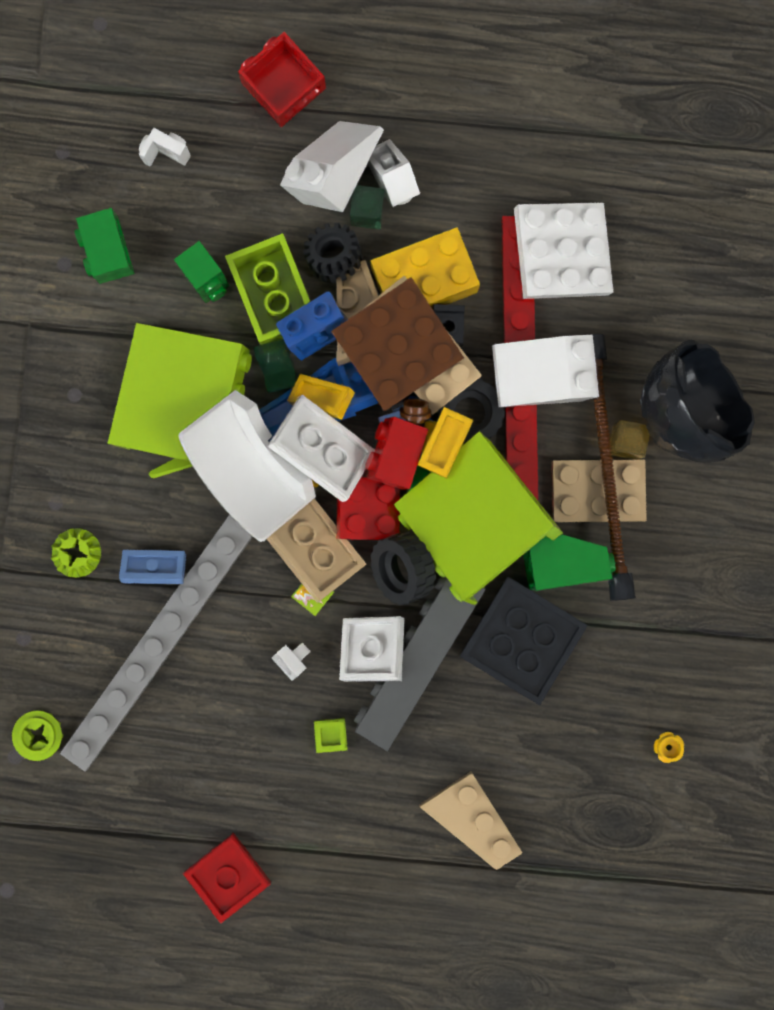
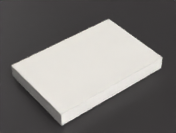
(321, 448)

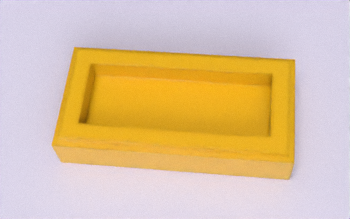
(327, 395)
(445, 442)

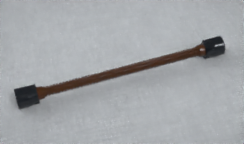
(622, 584)

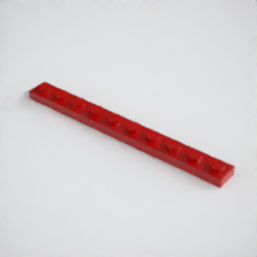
(518, 326)

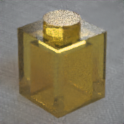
(629, 440)

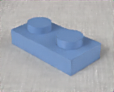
(152, 567)

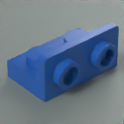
(311, 326)

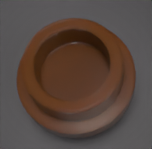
(415, 411)

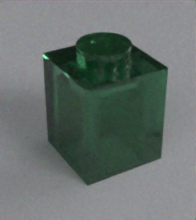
(367, 207)

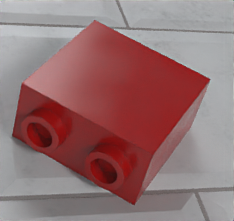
(282, 78)

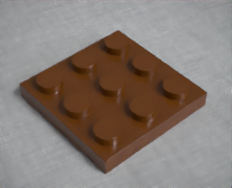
(397, 344)

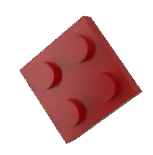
(368, 512)

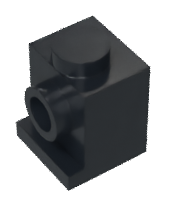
(452, 315)

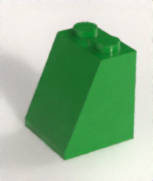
(566, 563)

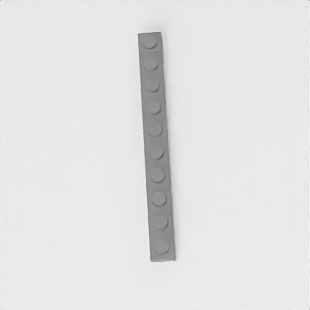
(156, 644)

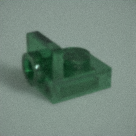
(276, 365)

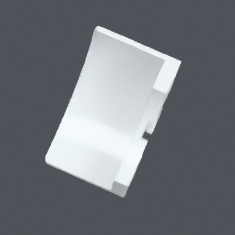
(240, 469)

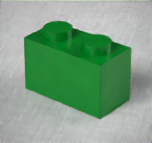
(104, 246)
(203, 273)

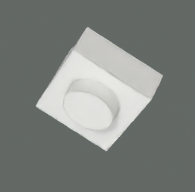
(169, 145)

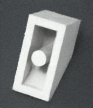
(393, 173)

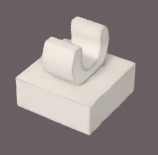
(290, 660)

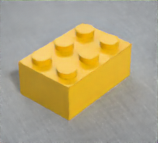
(435, 264)

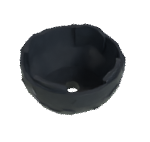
(696, 405)

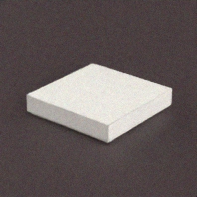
(372, 649)

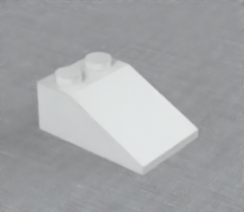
(332, 165)
(545, 371)

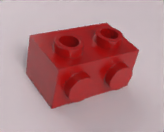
(396, 452)

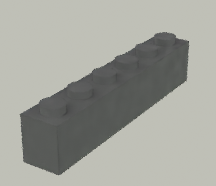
(421, 658)

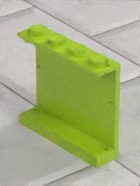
(170, 385)
(475, 518)

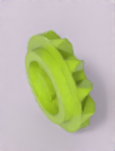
(87, 544)
(23, 738)

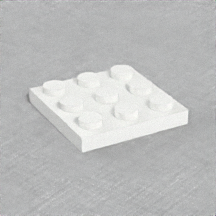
(563, 250)

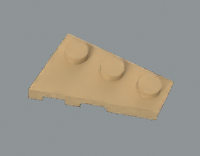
(352, 297)
(473, 820)

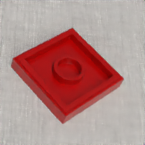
(227, 878)

